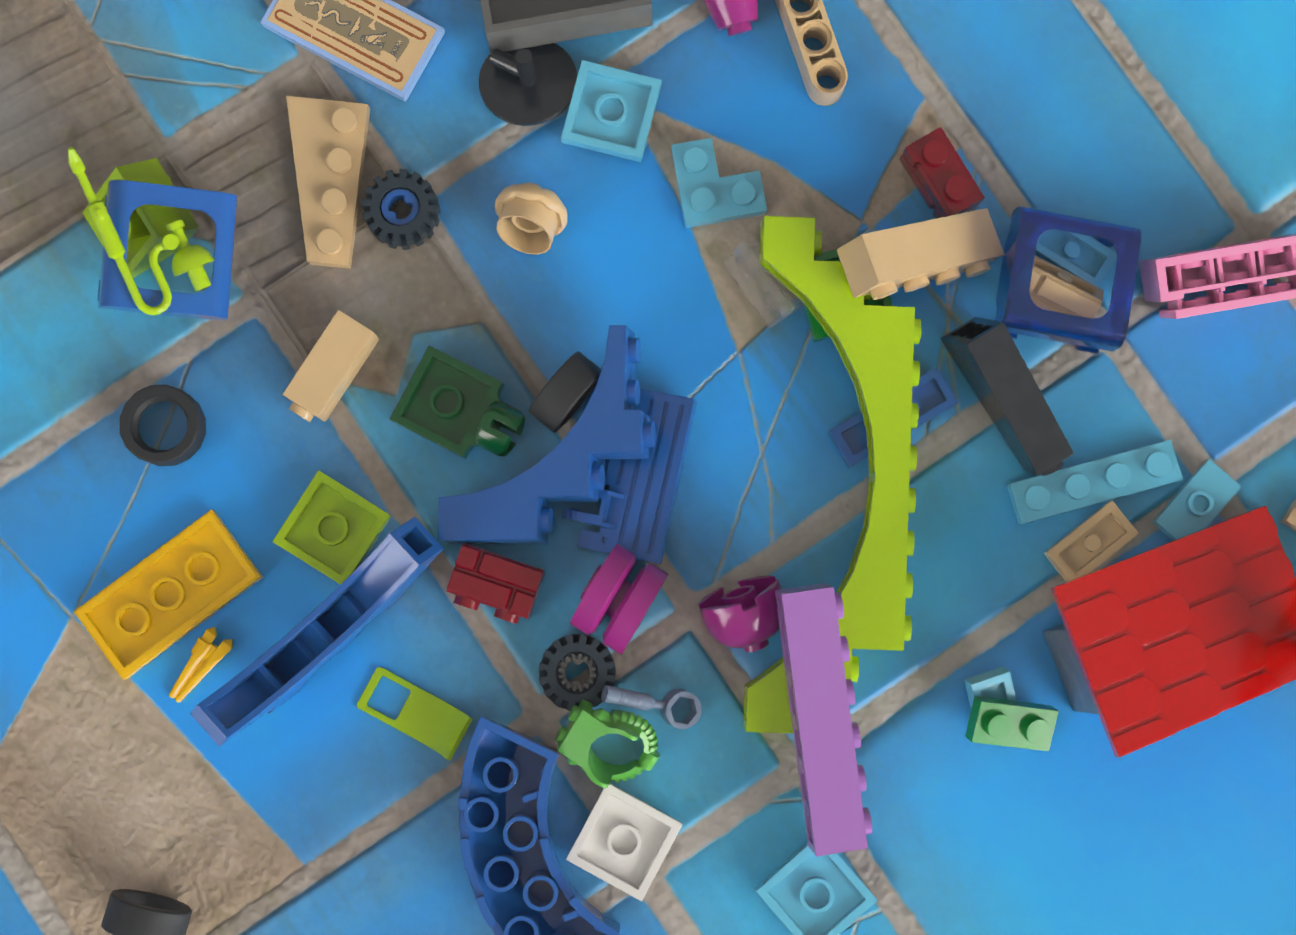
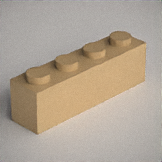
(919, 253)

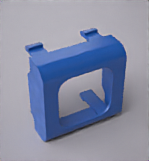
(122, 200)

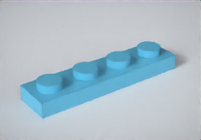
(1094, 482)

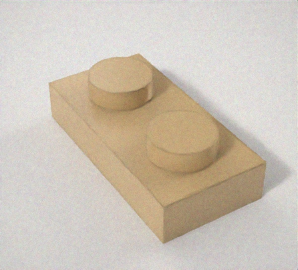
(1091, 542)

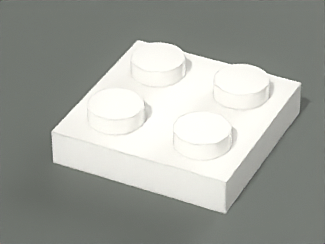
(624, 841)

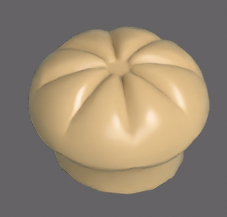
(529, 217)

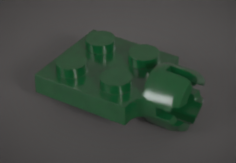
(457, 407)

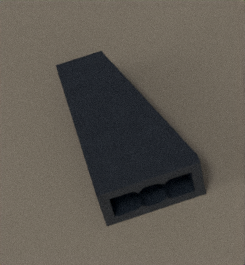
(1008, 394)

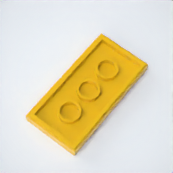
(168, 594)

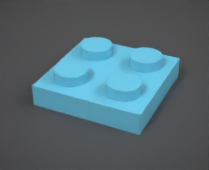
(611, 111)
(815, 894)

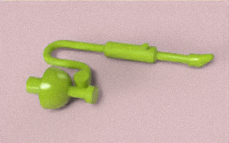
(187, 260)

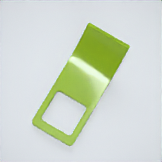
(422, 716)

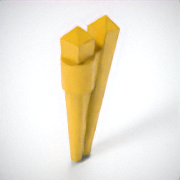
(203, 659)

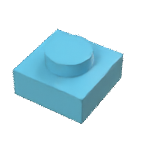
(991, 684)

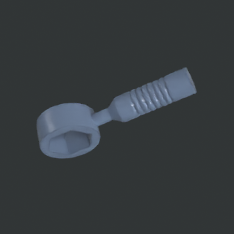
(646, 702)

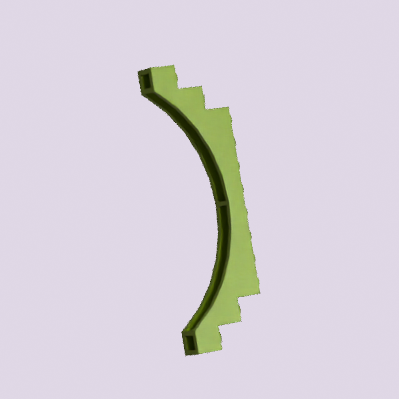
(878, 356)

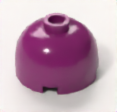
(743, 615)

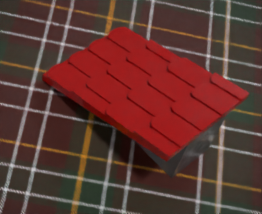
(1178, 631)

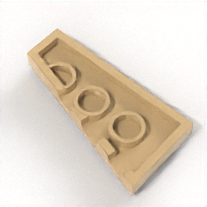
(329, 165)

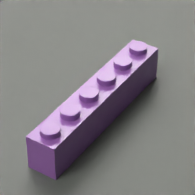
(822, 718)

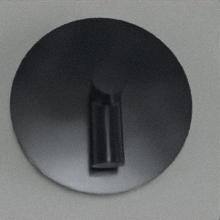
(528, 84)

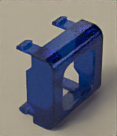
(1027, 319)

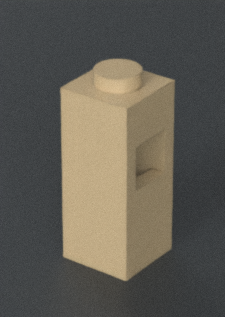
(330, 367)

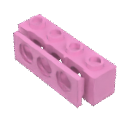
(1214, 269)

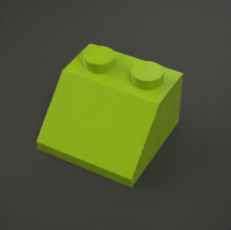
(146, 222)

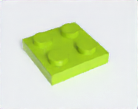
(331, 528)

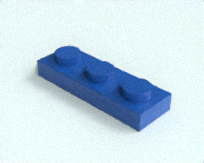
(932, 398)

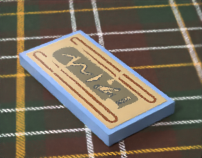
(364, 37)

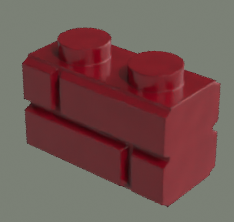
(941, 175)
(496, 582)

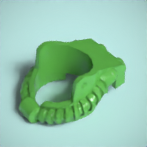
(588, 725)

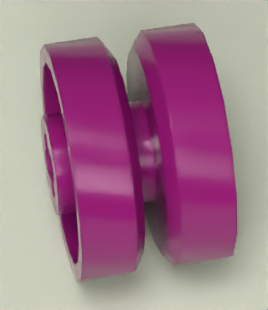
(616, 597)

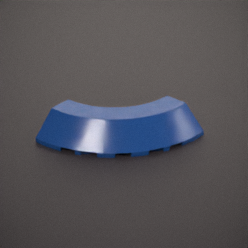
(510, 840)

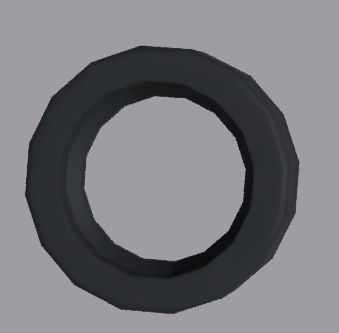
(565, 392)
(140, 402)
(145, 914)

